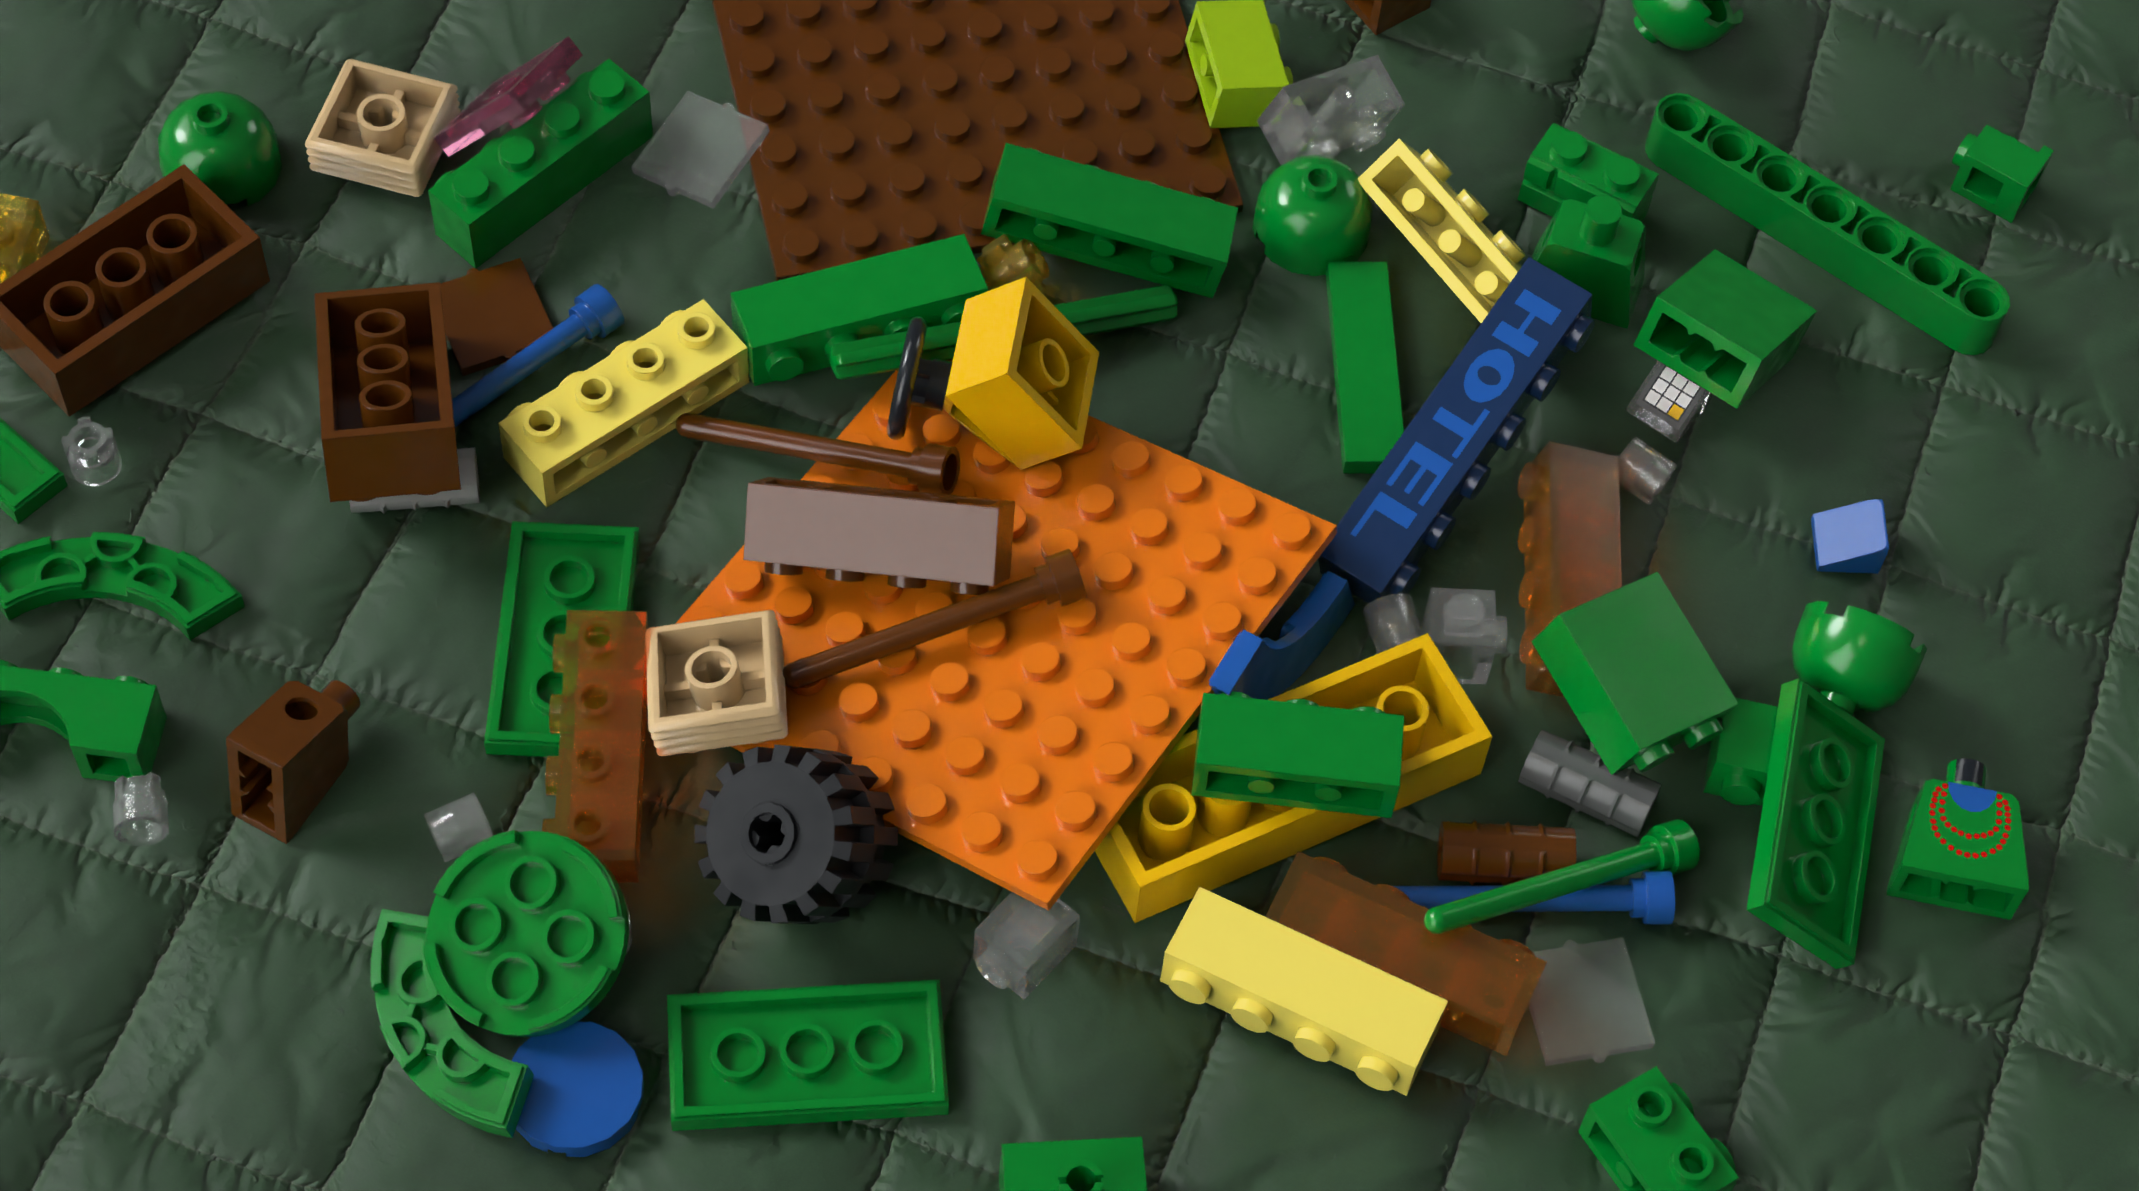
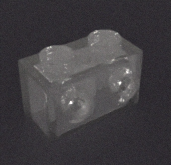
(1332, 111)

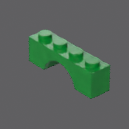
(108, 722)

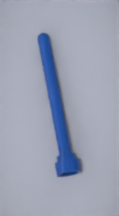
(593, 315)
(1644, 897)

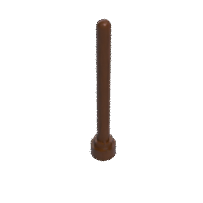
(929, 468)
(1053, 581)

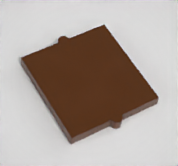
(492, 315)

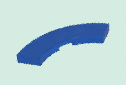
(1268, 666)

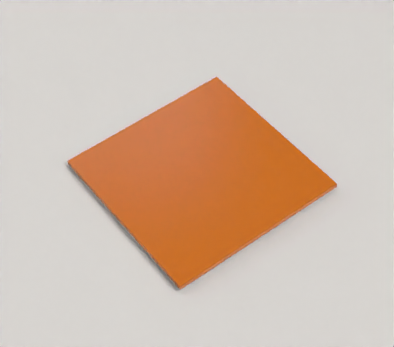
(1048, 720)

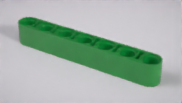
(1827, 224)

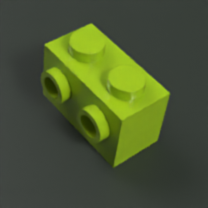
(1235, 60)

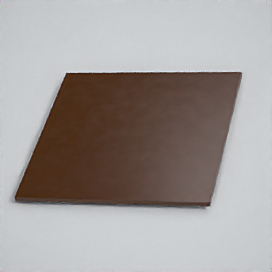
(903, 108)

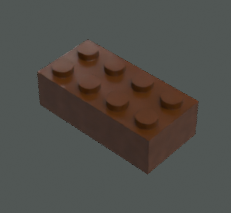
(128, 289)
(385, 393)

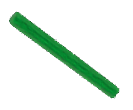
(1089, 317)

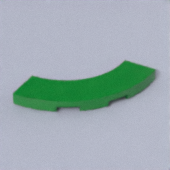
(116, 569)
(428, 1040)

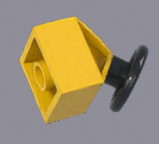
(1014, 379)

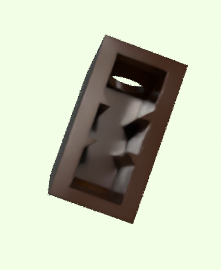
(289, 755)

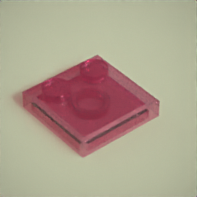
(511, 97)

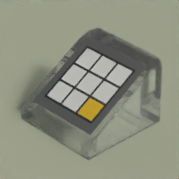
(1668, 402)

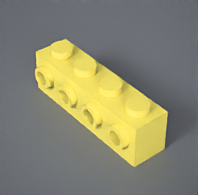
(1443, 225)
(623, 402)
(1302, 992)

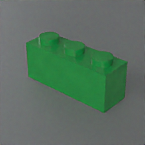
(1298, 754)

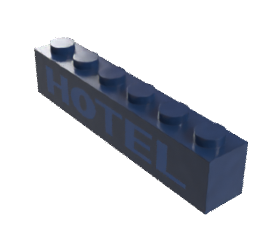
(1459, 432)

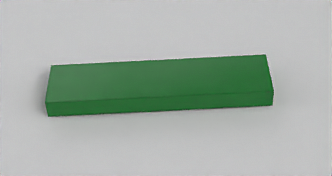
(1364, 363)

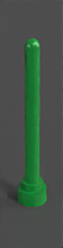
(1664, 848)

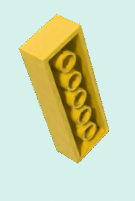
(1182, 842)

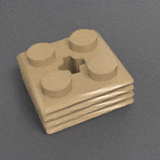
(381, 127)
(715, 683)

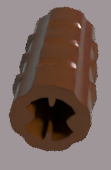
(1501, 851)

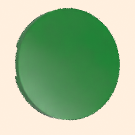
(526, 933)

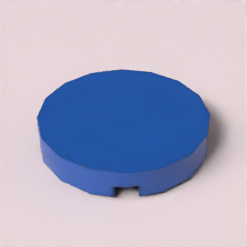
(581, 1089)

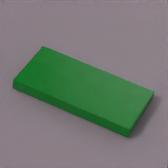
(547, 574)
(1816, 824)
(806, 1055)

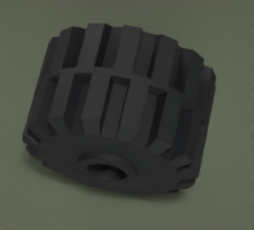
(795, 835)

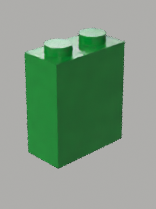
(1725, 328)
(1636, 675)

